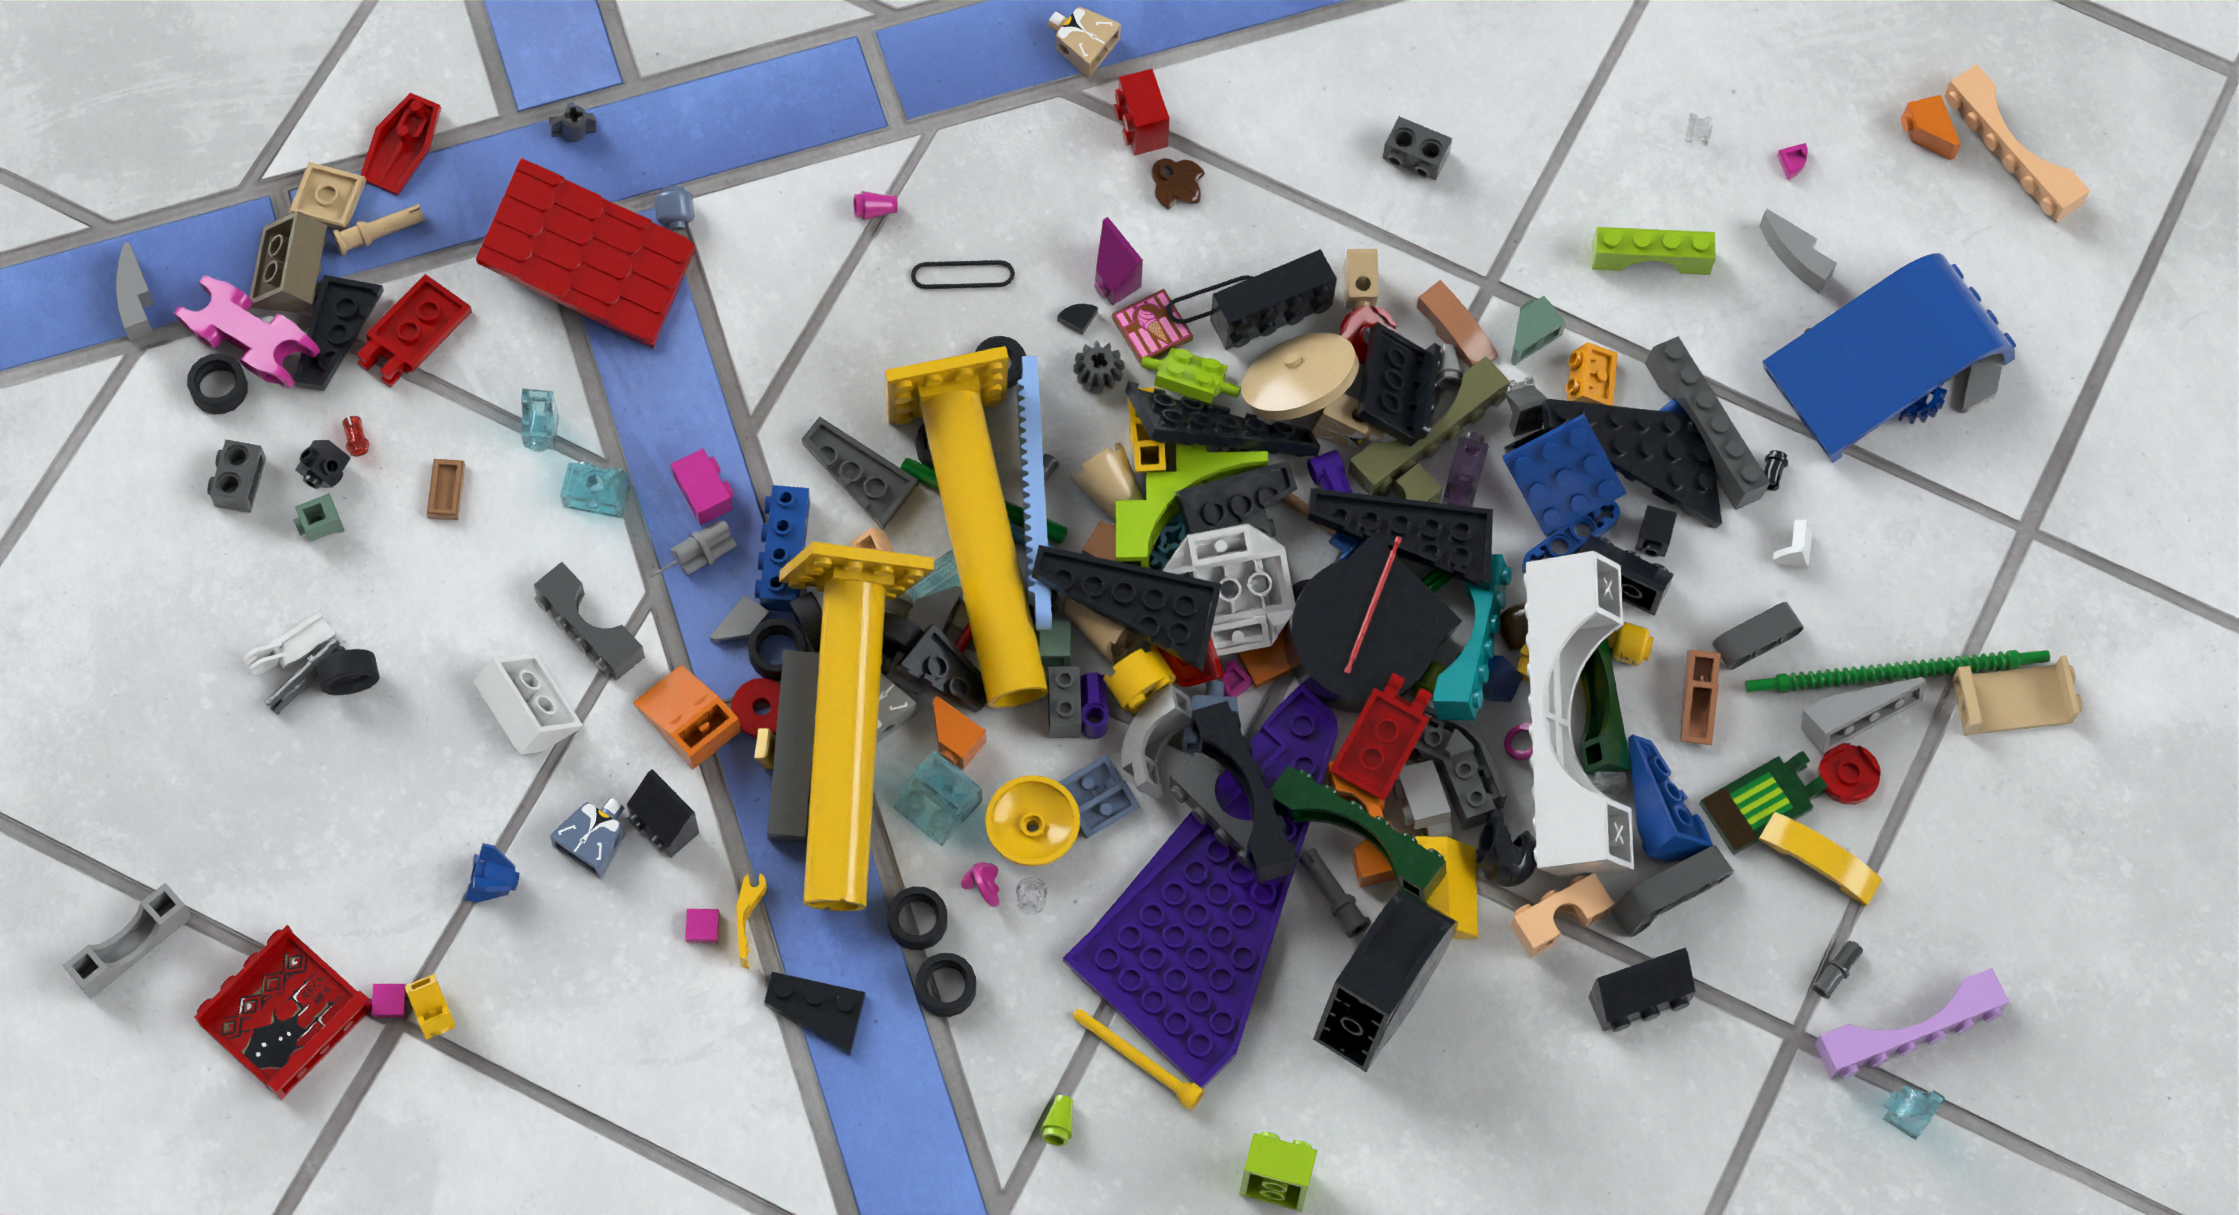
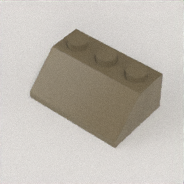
(288, 263)

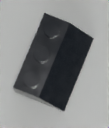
(1641, 581)
(1643, 991)

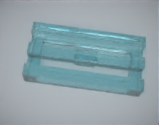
(938, 564)

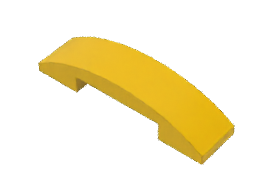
(1822, 855)

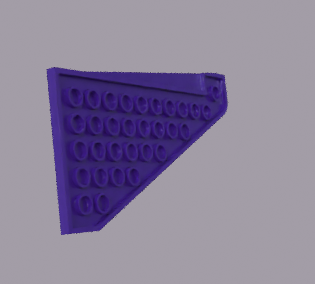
(1194, 925)

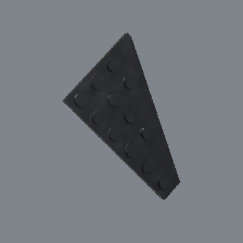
(1653, 448)

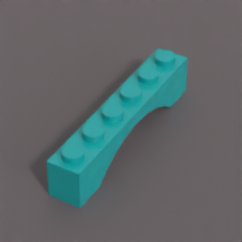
(1460, 686)

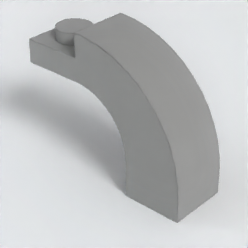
(1148, 735)

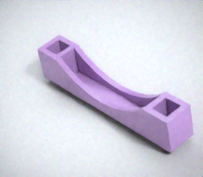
(1852, 1047)

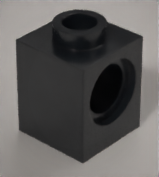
(1656, 531)

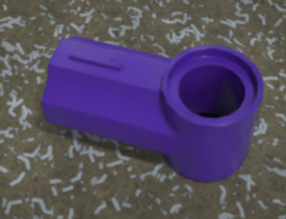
(1329, 472)
(1093, 705)

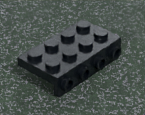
(1398, 385)

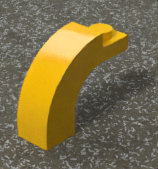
(1145, 453)

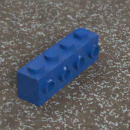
(784, 540)

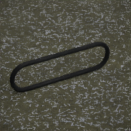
(960, 263)
(1190, 295)

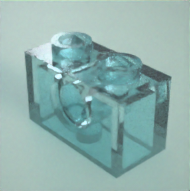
(607, 501)

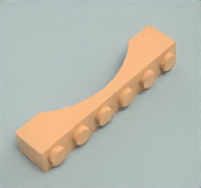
(2052, 186)

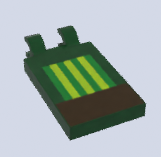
(1748, 803)

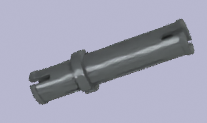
(301, 678)

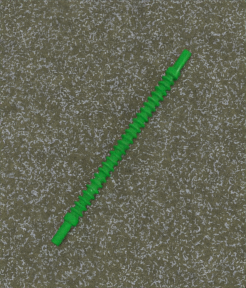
(1783, 682)

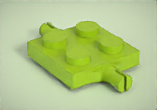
(1191, 375)

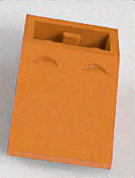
(688, 716)

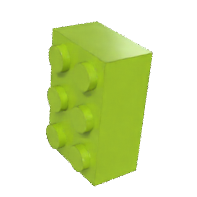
(1278, 1171)

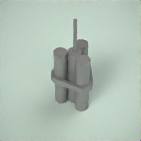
(702, 548)

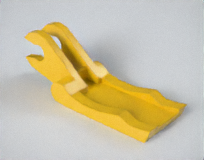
(747, 901)

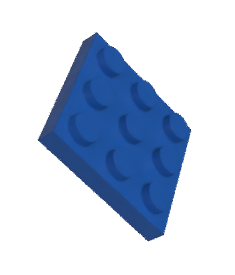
(1564, 474)

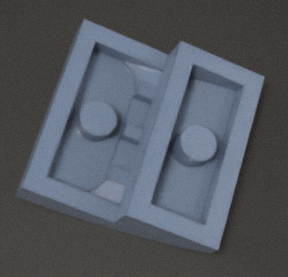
(1100, 795)

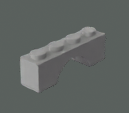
(103, 963)

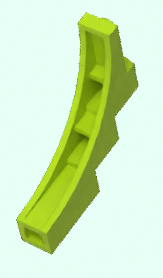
(1143, 521)

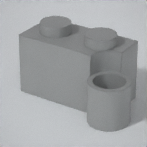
(1423, 800)

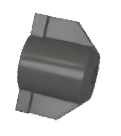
(572, 123)

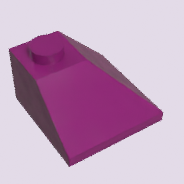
(1117, 265)

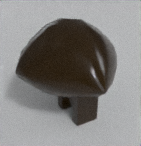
(1513, 627)

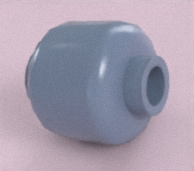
(674, 207)

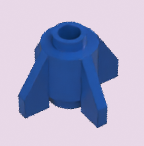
(491, 875)

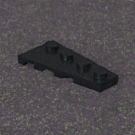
(334, 325)

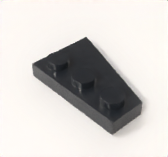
(944, 669)
(820, 1007)

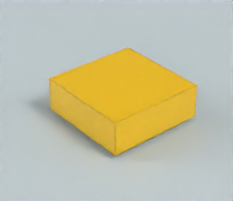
(765, 748)

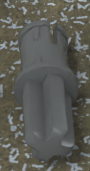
(1838, 969)

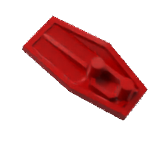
(401, 143)

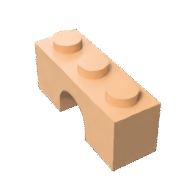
(1583, 899)

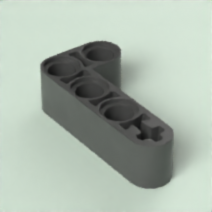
(1670, 888)

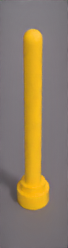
(1187, 1093)

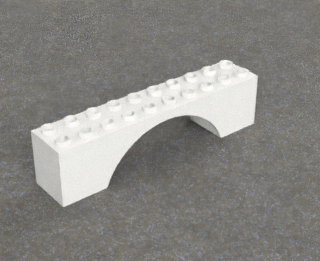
(1569, 612)

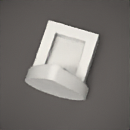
(1799, 553)

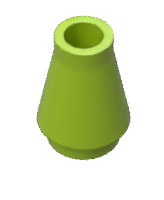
(1058, 1123)

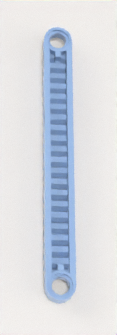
(1033, 486)

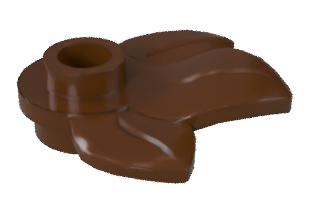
(1179, 185)

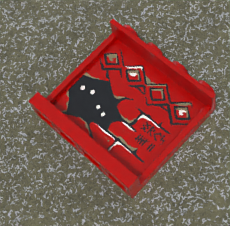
(282, 1012)

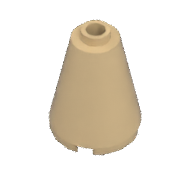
(1108, 479)
(1104, 634)

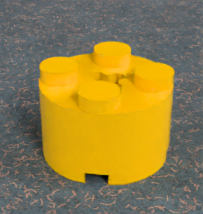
(1139, 678)

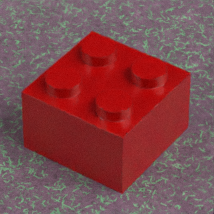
(1142, 112)

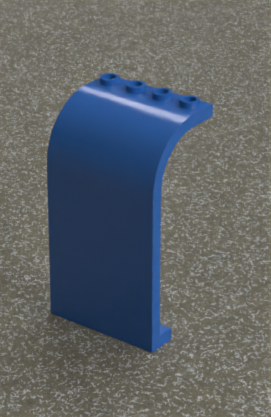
(1885, 352)

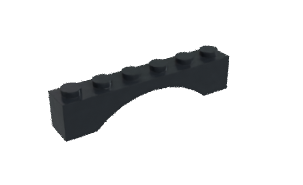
(1220, 738)

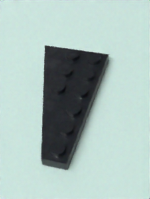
(1212, 425)
(1432, 533)
(1153, 604)

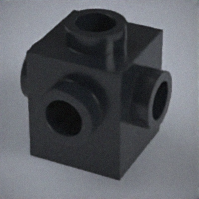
(322, 464)

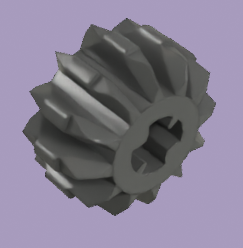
(1109, 369)

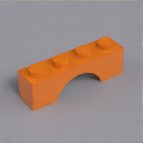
(1367, 860)

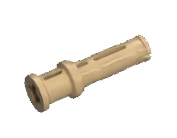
(364, 232)

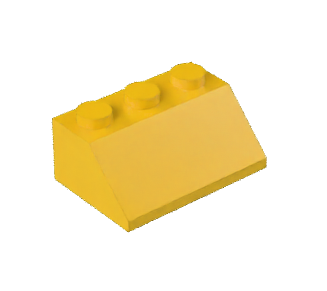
(1458, 889)

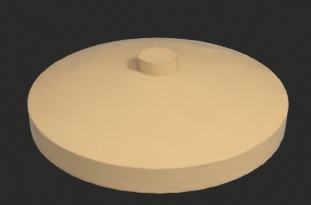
(1299, 376)

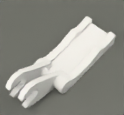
(292, 646)

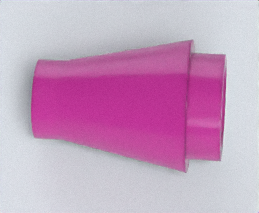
(872, 205)

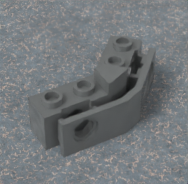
(1452, 749)

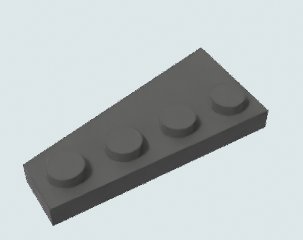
(864, 474)

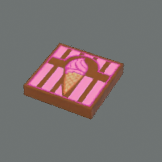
(1149, 328)

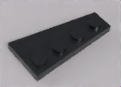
(1234, 498)

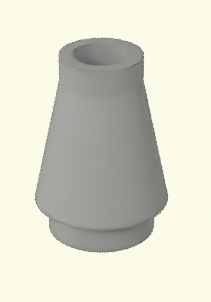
(1449, 370)

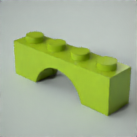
(1686, 250)

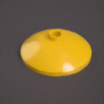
(1029, 802)

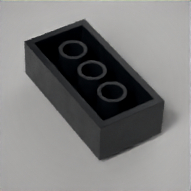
(1273, 300)

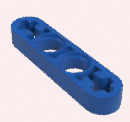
(1568, 536)

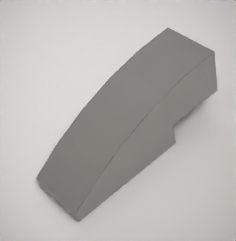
(1797, 251)
(132, 295)

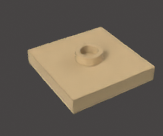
(328, 195)

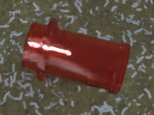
(356, 443)

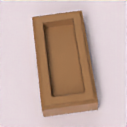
(445, 489)

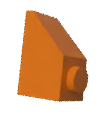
(1931, 126)
(957, 735)

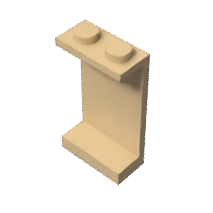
(2016, 698)

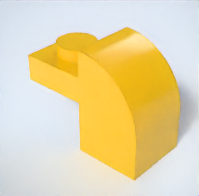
(430, 1006)

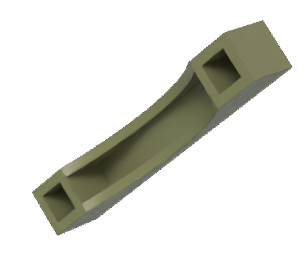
(1384, 462)

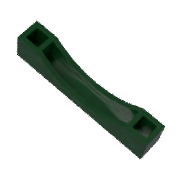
(1604, 738)
(1307, 801)

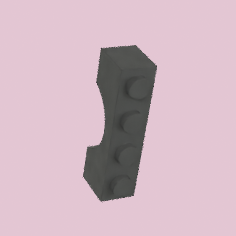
(613, 647)
(1196, 786)

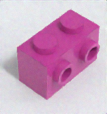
(702, 486)

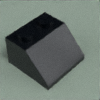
(662, 815)

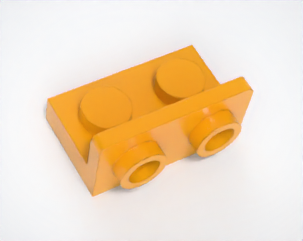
(1592, 375)

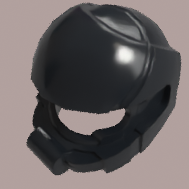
(1500, 858)

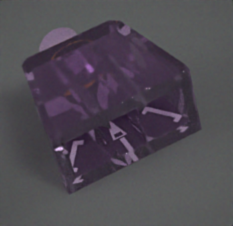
(1469, 463)

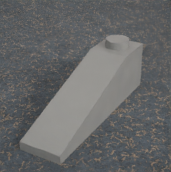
(1853, 712)

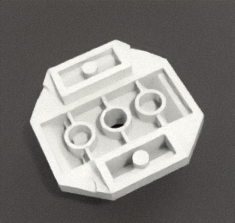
(1259, 568)

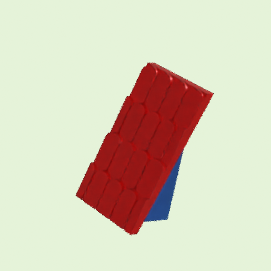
(586, 252)

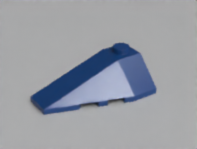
(1661, 815)

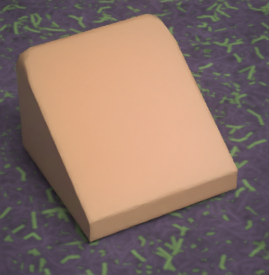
(873, 539)

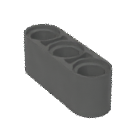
(1758, 635)

